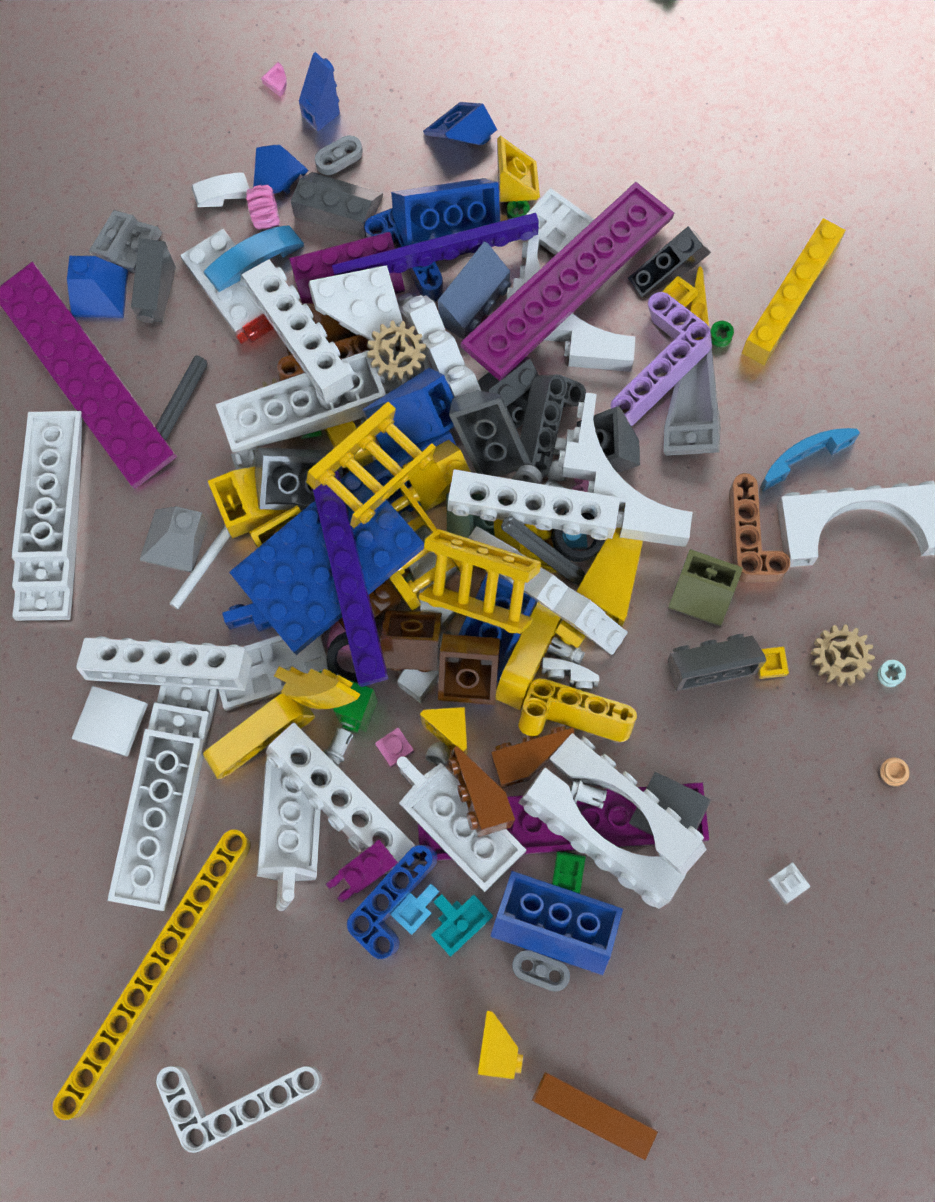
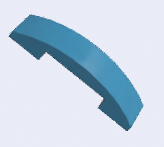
(251, 252)
(833, 440)

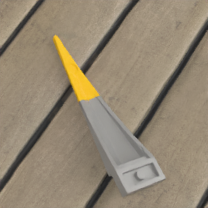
(694, 411)

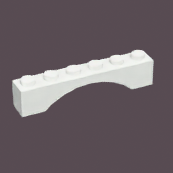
(673, 841)
(647, 875)

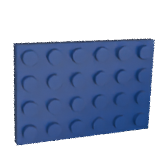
(293, 576)

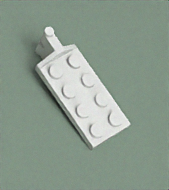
(439, 811)
(287, 833)

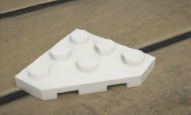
(358, 300)

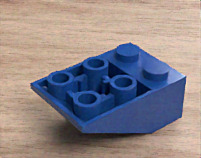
(420, 409)

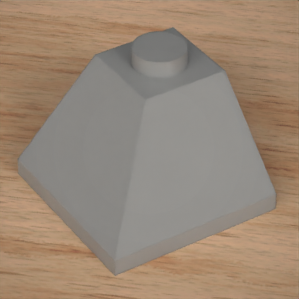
(174, 538)

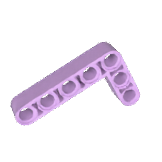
(666, 361)

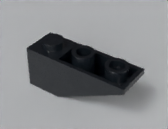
(671, 261)

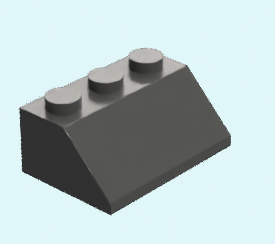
(334, 203)
(488, 433)
(283, 477)
(715, 661)

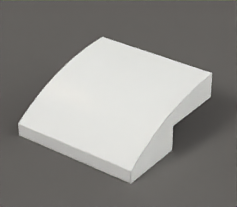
(109, 721)

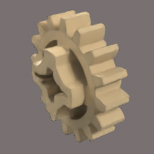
(386, 349)
(852, 659)

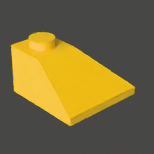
(436, 480)
(498, 1051)

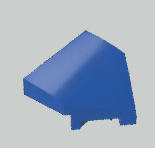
(276, 168)

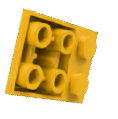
(238, 501)

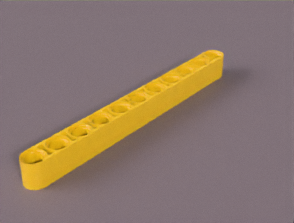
(141, 980)

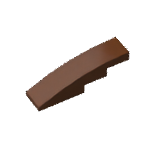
(594, 1116)

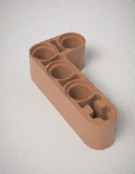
(751, 528)

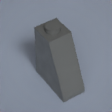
(152, 280)

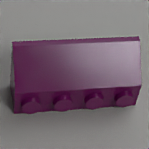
(319, 263)

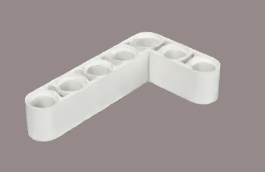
(235, 1110)

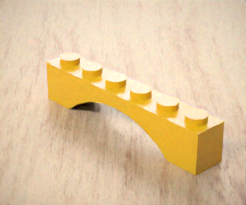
(792, 291)

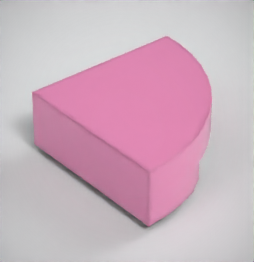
(276, 79)

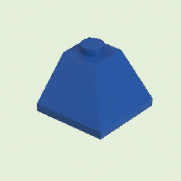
(464, 123)
(96, 287)

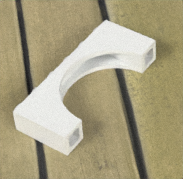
(806, 515)

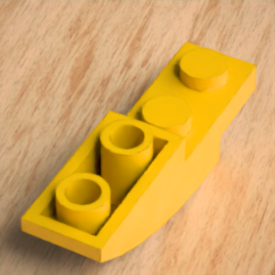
(316, 689)

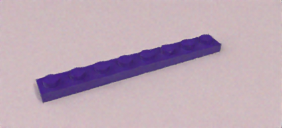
(445, 247)
(350, 586)

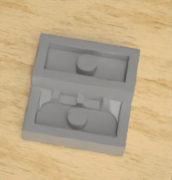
(120, 239)

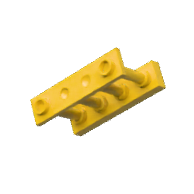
(363, 439)
(495, 562)
(410, 590)

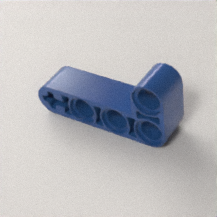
(385, 223)
(395, 895)

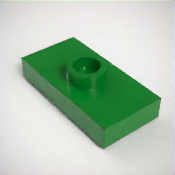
(569, 871)

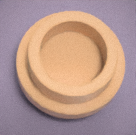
(894, 772)

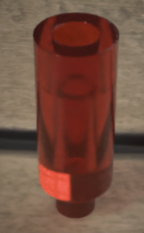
(254, 329)

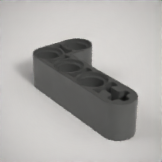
(543, 416)

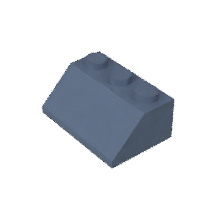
(474, 292)

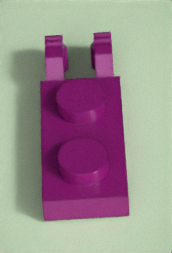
(363, 869)

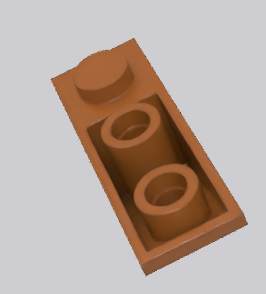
(522, 761)
(484, 798)

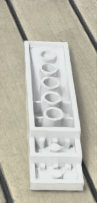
(297, 408)
(47, 517)
(162, 796)

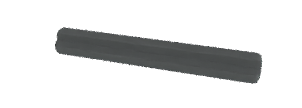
(181, 396)
(543, 550)

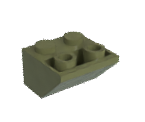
(705, 587)

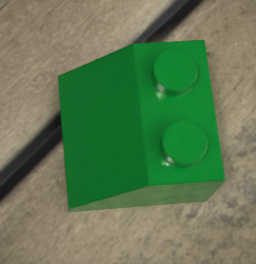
(358, 713)

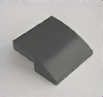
(681, 799)

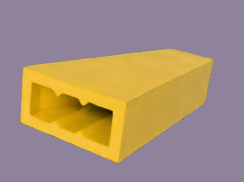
(612, 576)

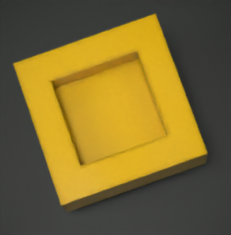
(681, 291)
(569, 634)
(775, 663)

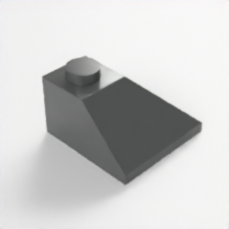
(617, 439)

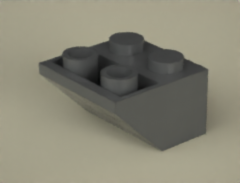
(513, 388)

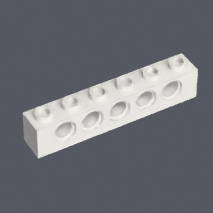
(328, 382)
(548, 498)
(96, 665)
(294, 742)

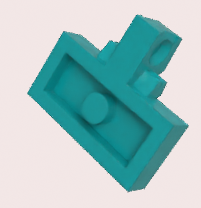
(459, 922)

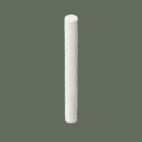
(200, 568)

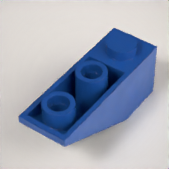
(319, 96)

